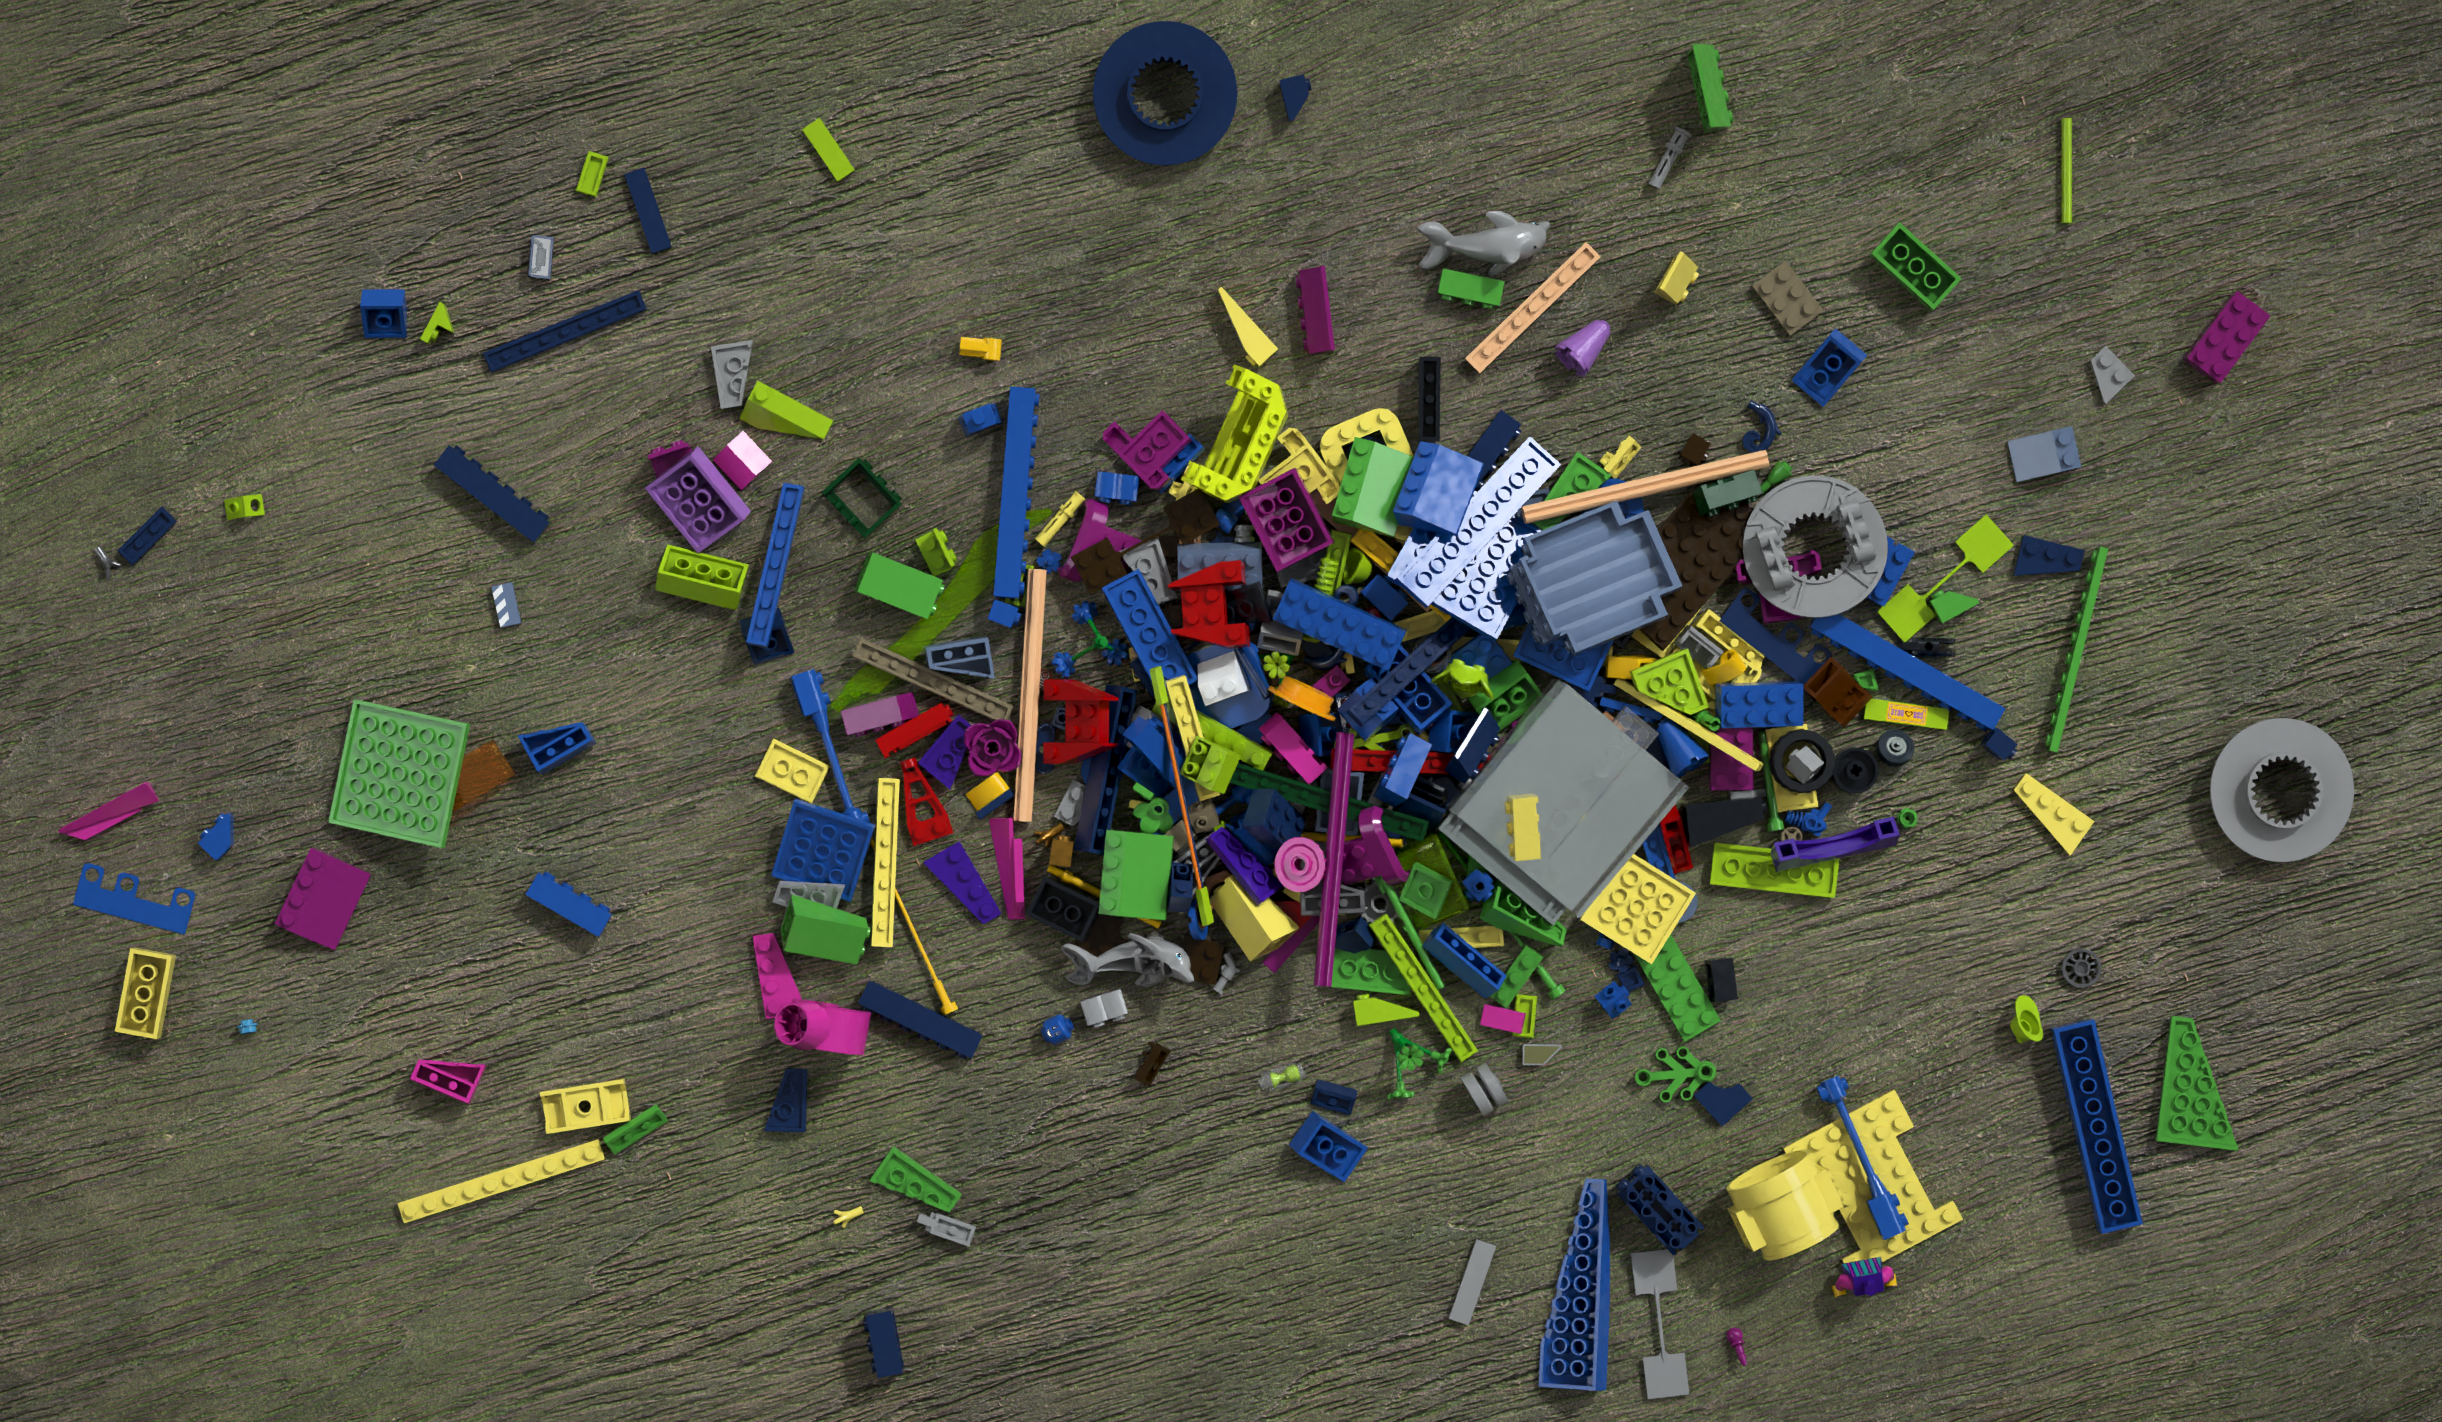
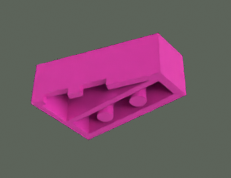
(1292, 748)

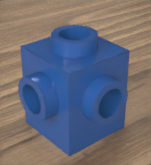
(1472, 892)
(1614, 999)

